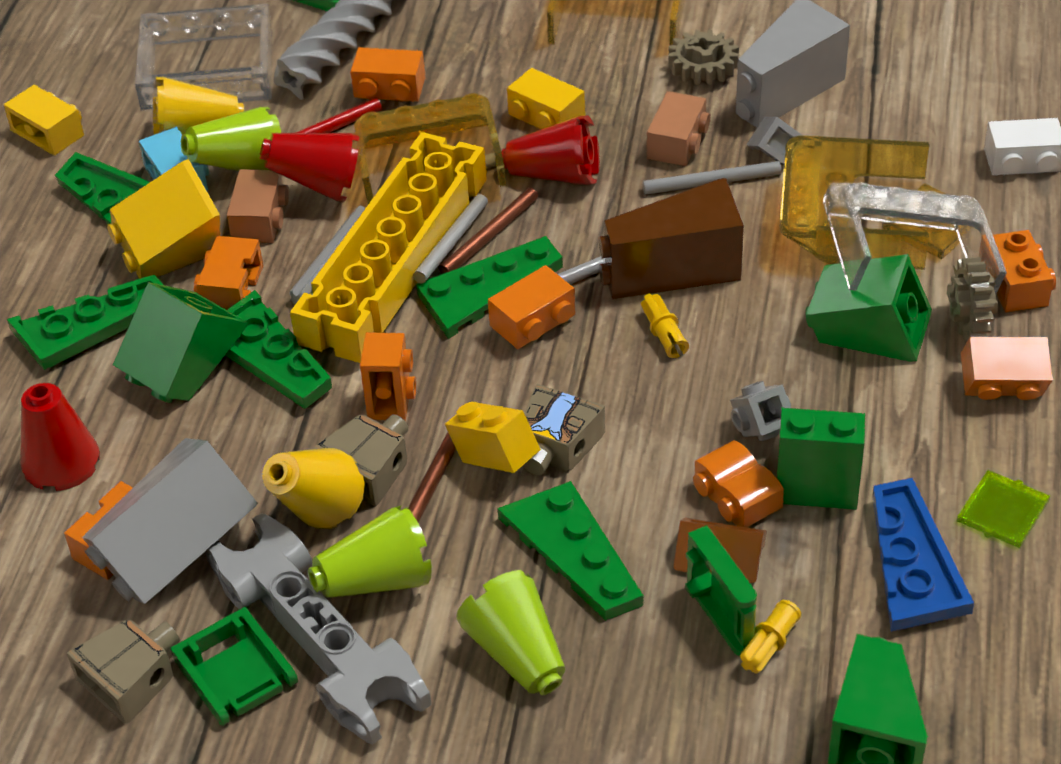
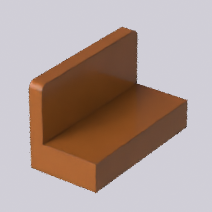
(740, 542)

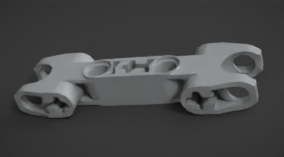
(356, 672)

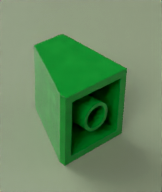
(880, 317)
(176, 341)
(821, 457)
(877, 708)

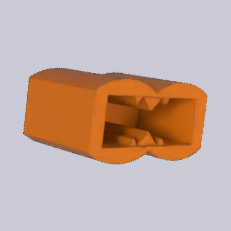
(738, 484)

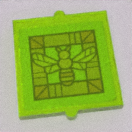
(1003, 508)

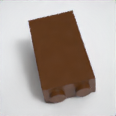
(674, 243)

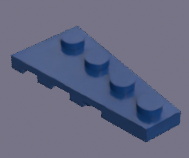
(916, 565)

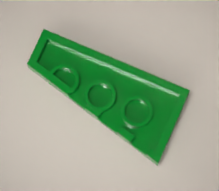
(97, 184)
(465, 291)
(72, 329)
(275, 355)
(574, 545)

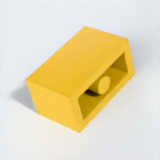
(544, 99)
(44, 119)
(492, 436)

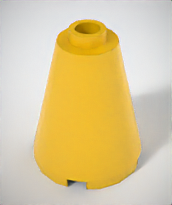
(189, 105)
(316, 485)

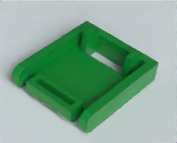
(723, 592)
(238, 675)

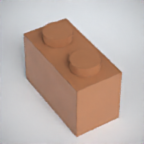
(677, 128)
(257, 205)

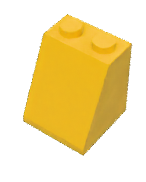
(165, 223)

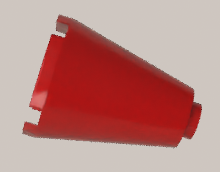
(556, 153)
(314, 160)
(54, 440)

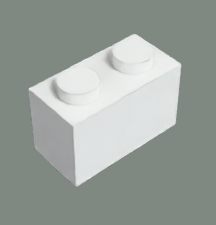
(1023, 146)

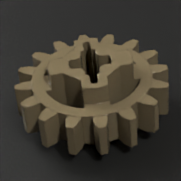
(703, 57)
(972, 298)

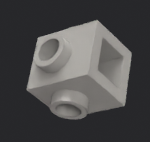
(759, 410)

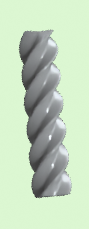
(324, 40)

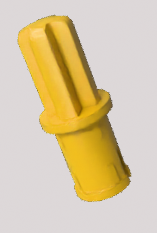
(664, 325)
(770, 636)

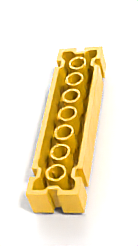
(395, 233)

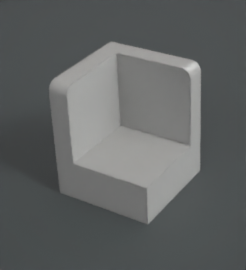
(772, 138)

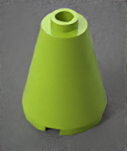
(231, 140)
(374, 558)
(515, 631)

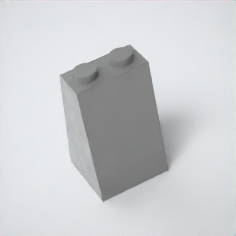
(791, 62)
(168, 520)

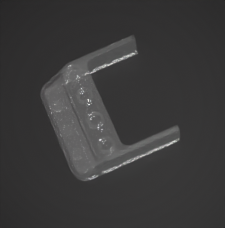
(850, 202)

